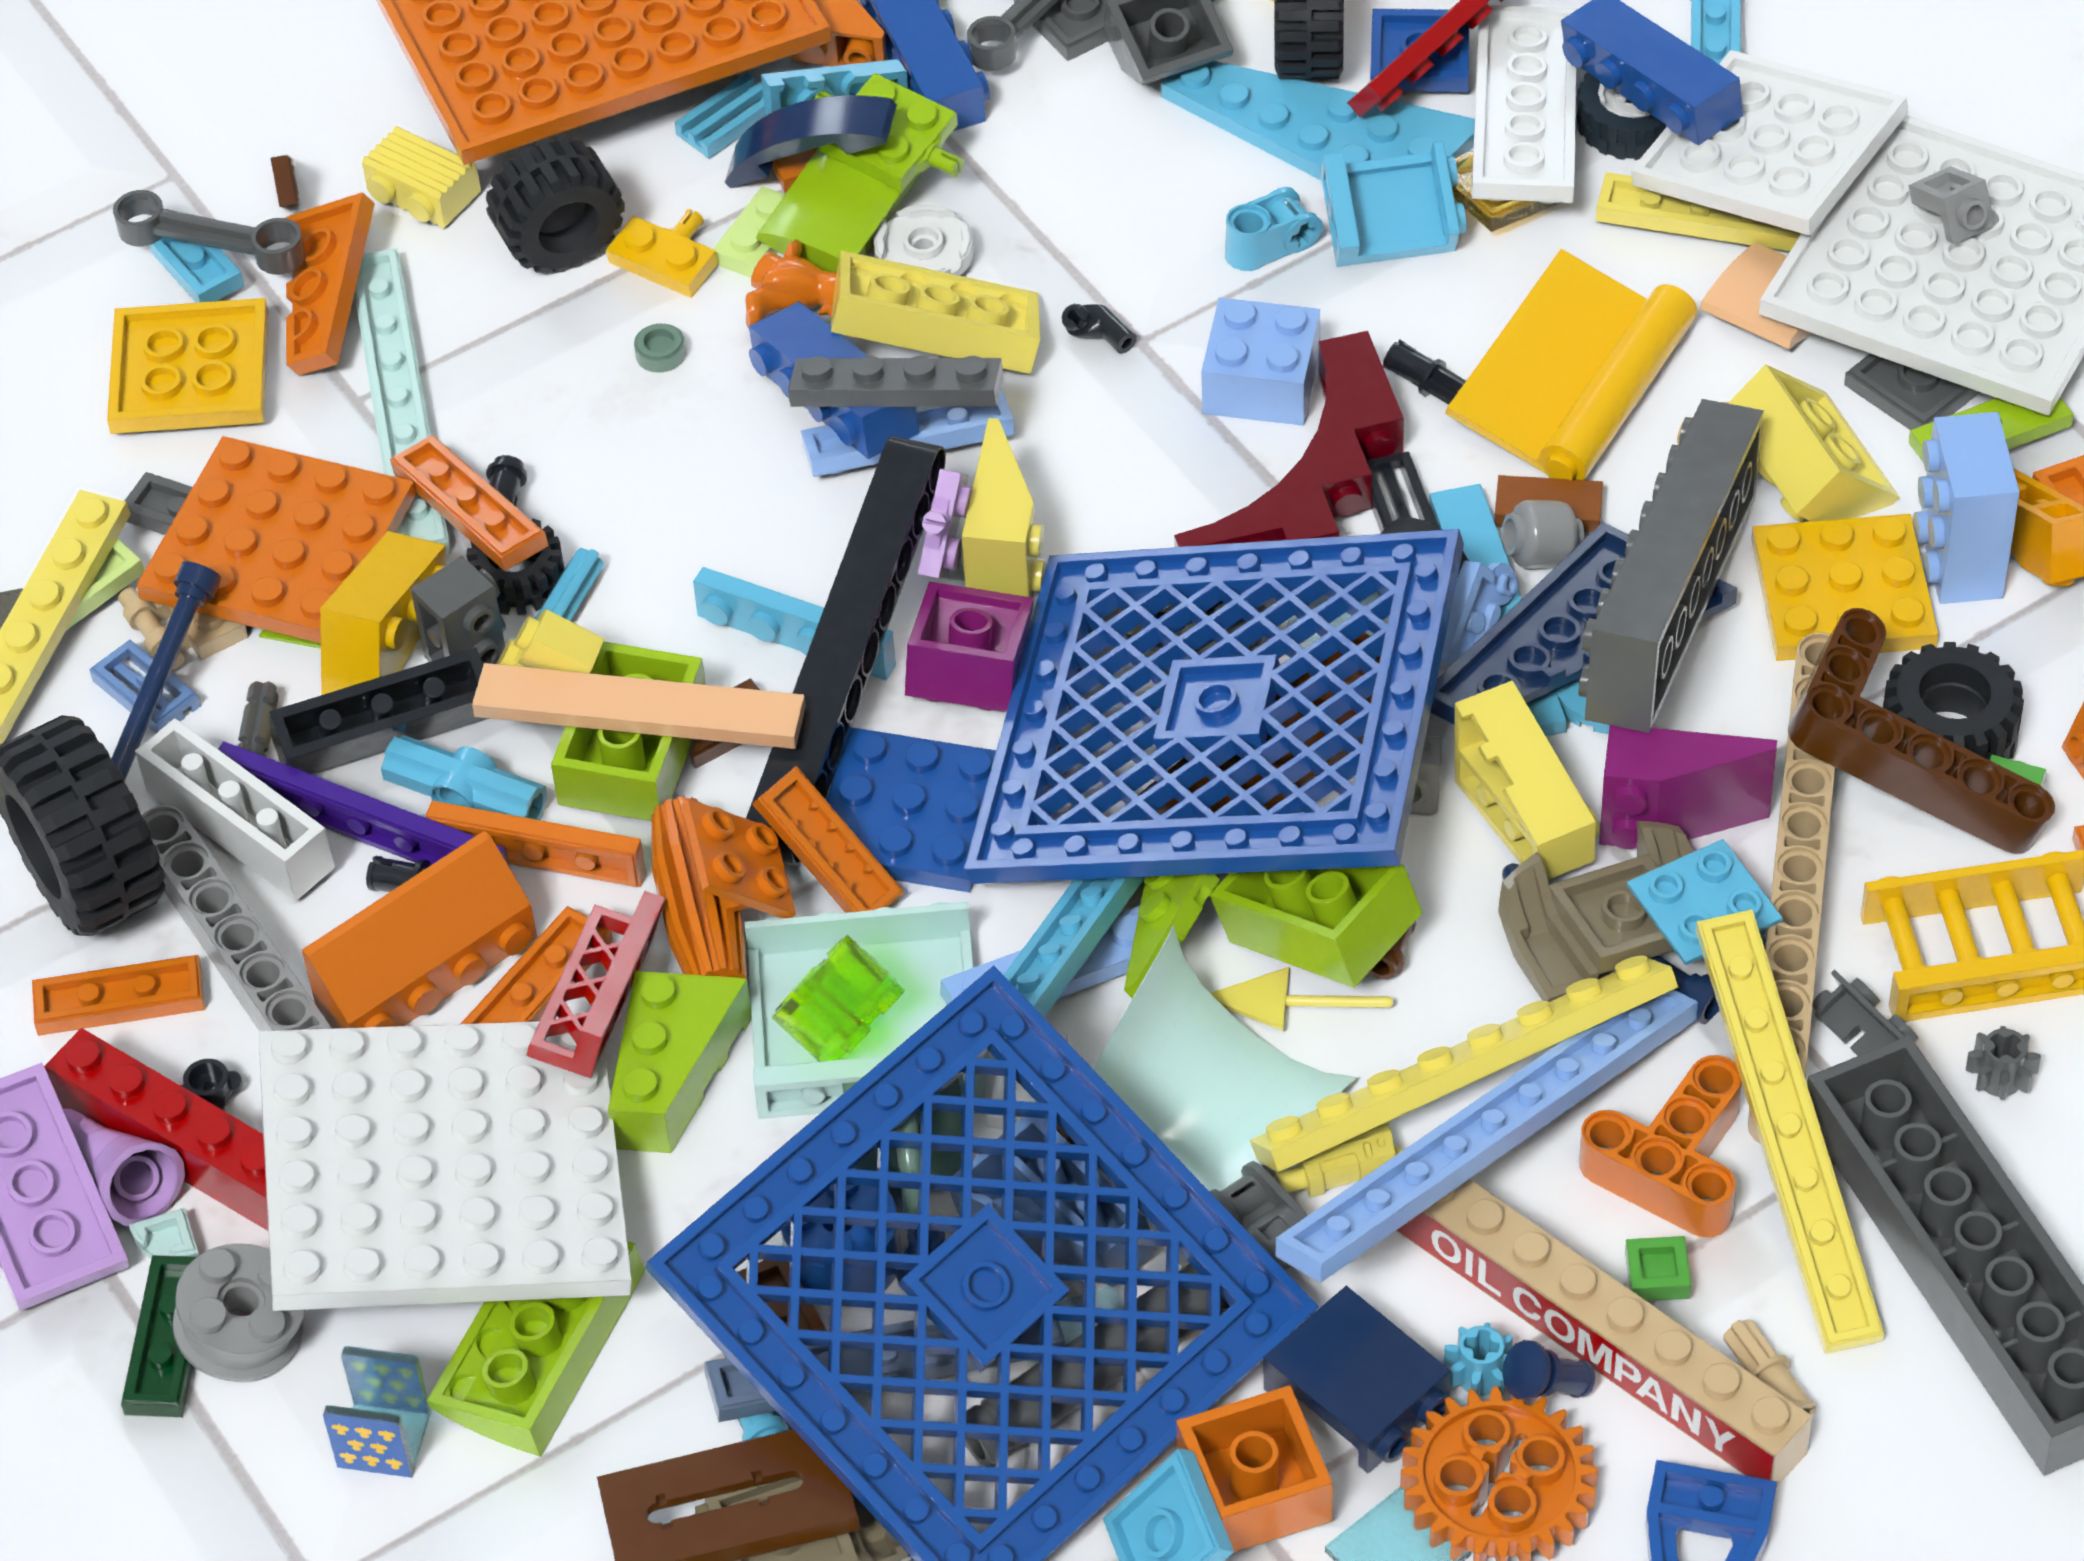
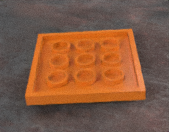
(276, 533)

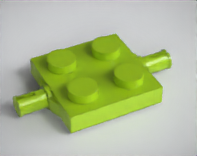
(913, 140)

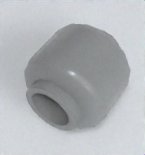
(1541, 533)

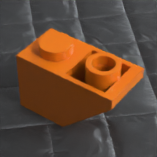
(853, 35)

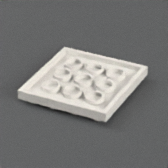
(1787, 154)

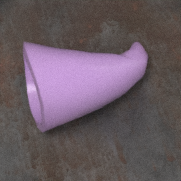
(120, 1161)

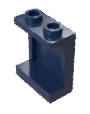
(1360, 1376)

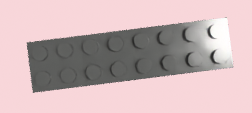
(1671, 566)
(1962, 1239)

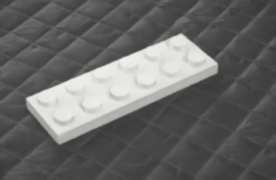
(1524, 107)

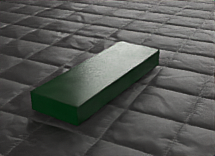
(157, 1369)

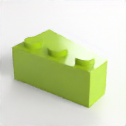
(669, 1052)

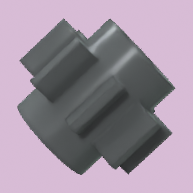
(2003, 1062)

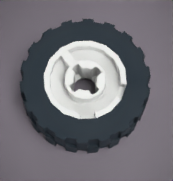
(1614, 122)

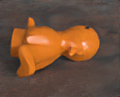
(787, 281)

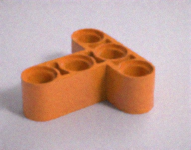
(1678, 1156)

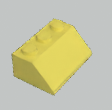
(1812, 451)

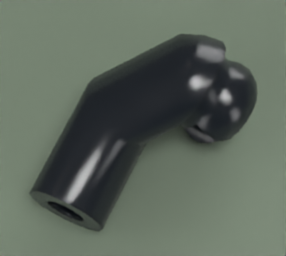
(1098, 323)

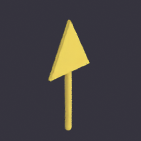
(1266, 999)

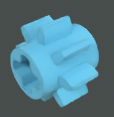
(1478, 1359)

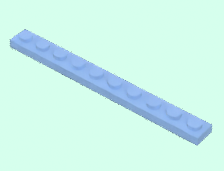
(1478, 1136)

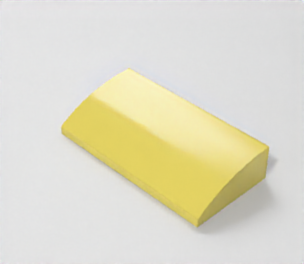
(935, 311)

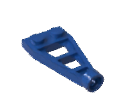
(1710, 1505)

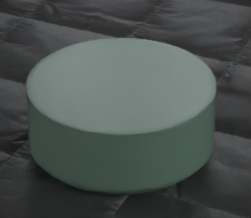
(660, 347)

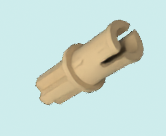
(1763, 1362)

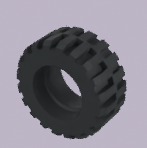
(78, 826)

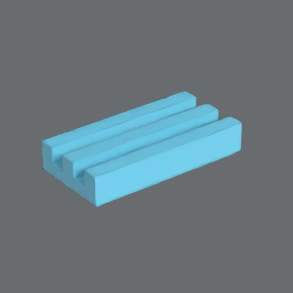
(722, 111)

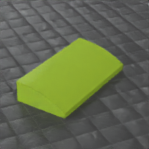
(831, 211)
(527, 1364)

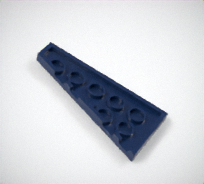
(1543, 633)

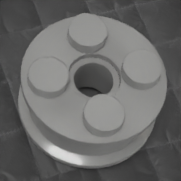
(228, 1344)

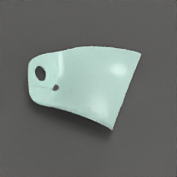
(1203, 1073)

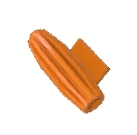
(708, 872)

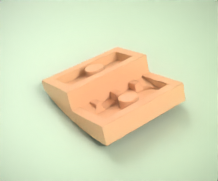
(1738, 295)

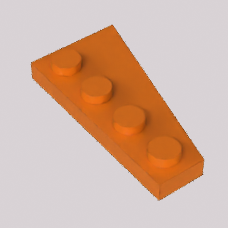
(325, 281)

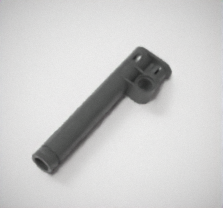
(1255, 1203)

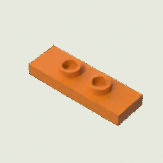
(826, 845)

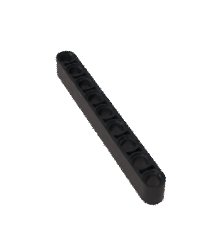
(857, 615)

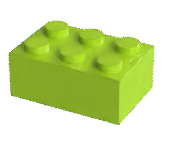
(618, 769)
(1319, 918)

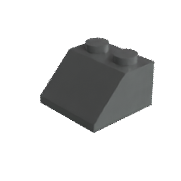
(1164, 36)

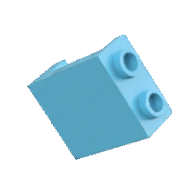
(1392, 206)

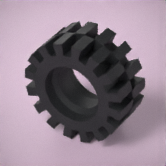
(528, 585)

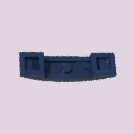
(847, 120)

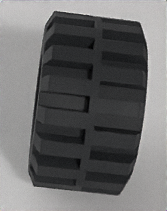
(1308, 39)
(555, 205)
(1964, 684)

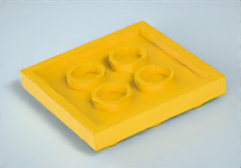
(188, 365)
(1830, 566)

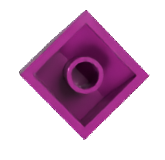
(967, 646)

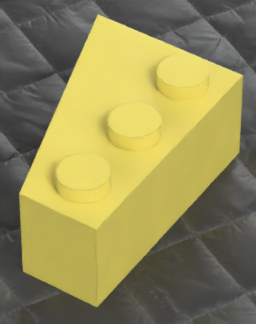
(1520, 782)

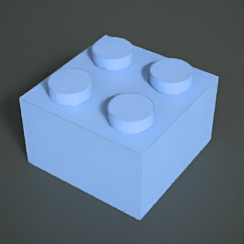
(1260, 361)

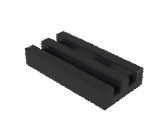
(1413, 483)

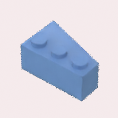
(1066, 1211)

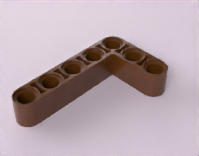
(1903, 756)

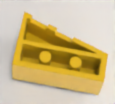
(371, 616)

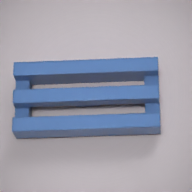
(100, 675)

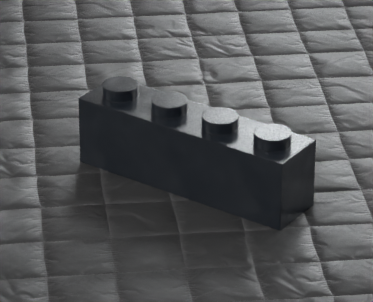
(369, 714)

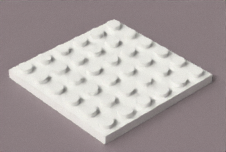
(1977, 312)
(436, 1169)

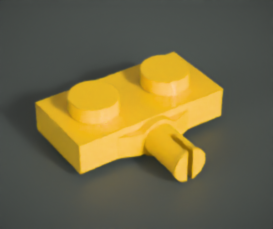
(664, 253)

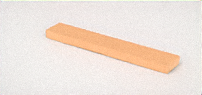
(639, 705)

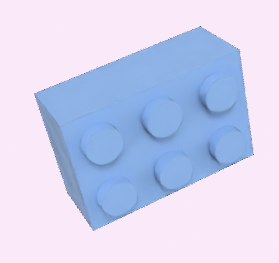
(1966, 507)

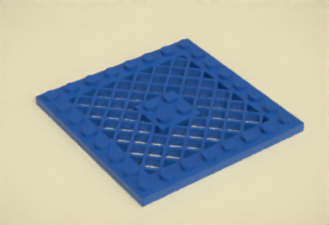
(1220, 708)
(981, 1284)

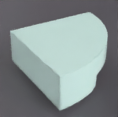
(165, 1235)

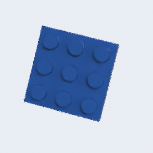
(912, 803)

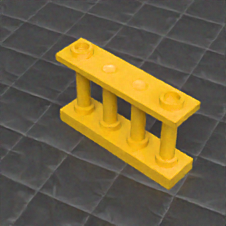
(1977, 981)

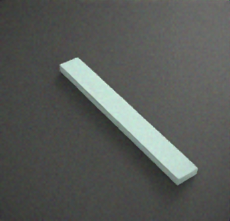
(395, 378)

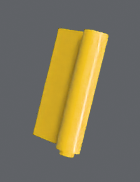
(1571, 366)

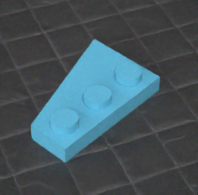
(796, 86)

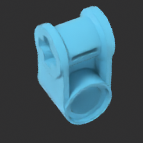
(1266, 230)

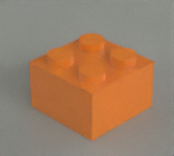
(1260, 1467)

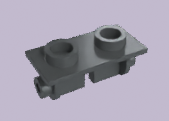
(1853, 1009)

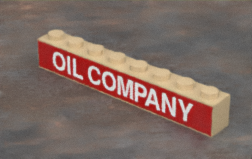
(1614, 1332)

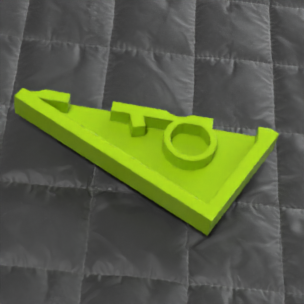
(1165, 903)

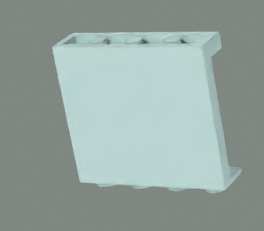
(910, 942)

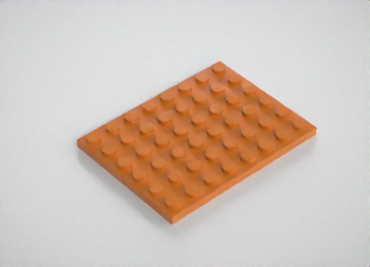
(547, 66)

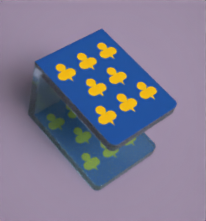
(387, 1415)

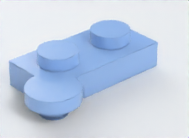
(1476, 605)

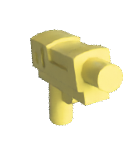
(1341, 1163)

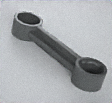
(1005, 29)
(209, 232)

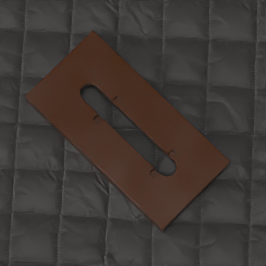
(735, 1532)

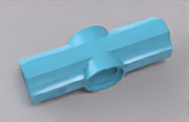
(461, 778)

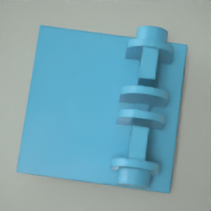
(1698, 889)

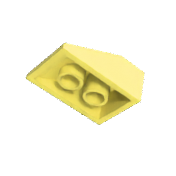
(1000, 524)

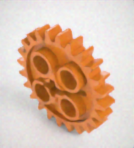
(1450, 1455)

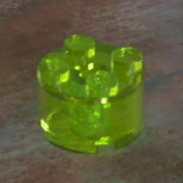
(837, 1001)

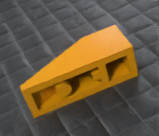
(2048, 533)

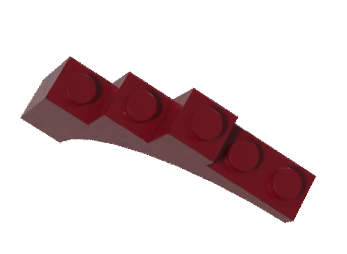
(1332, 476)

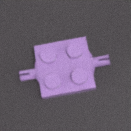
(941, 546)

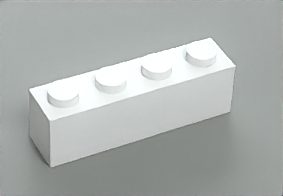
(235, 809)

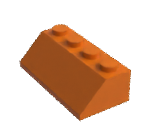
(421, 940)

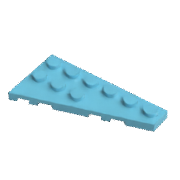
(1309, 120)

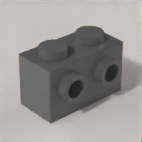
(459, 612)

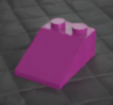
(1683, 781)

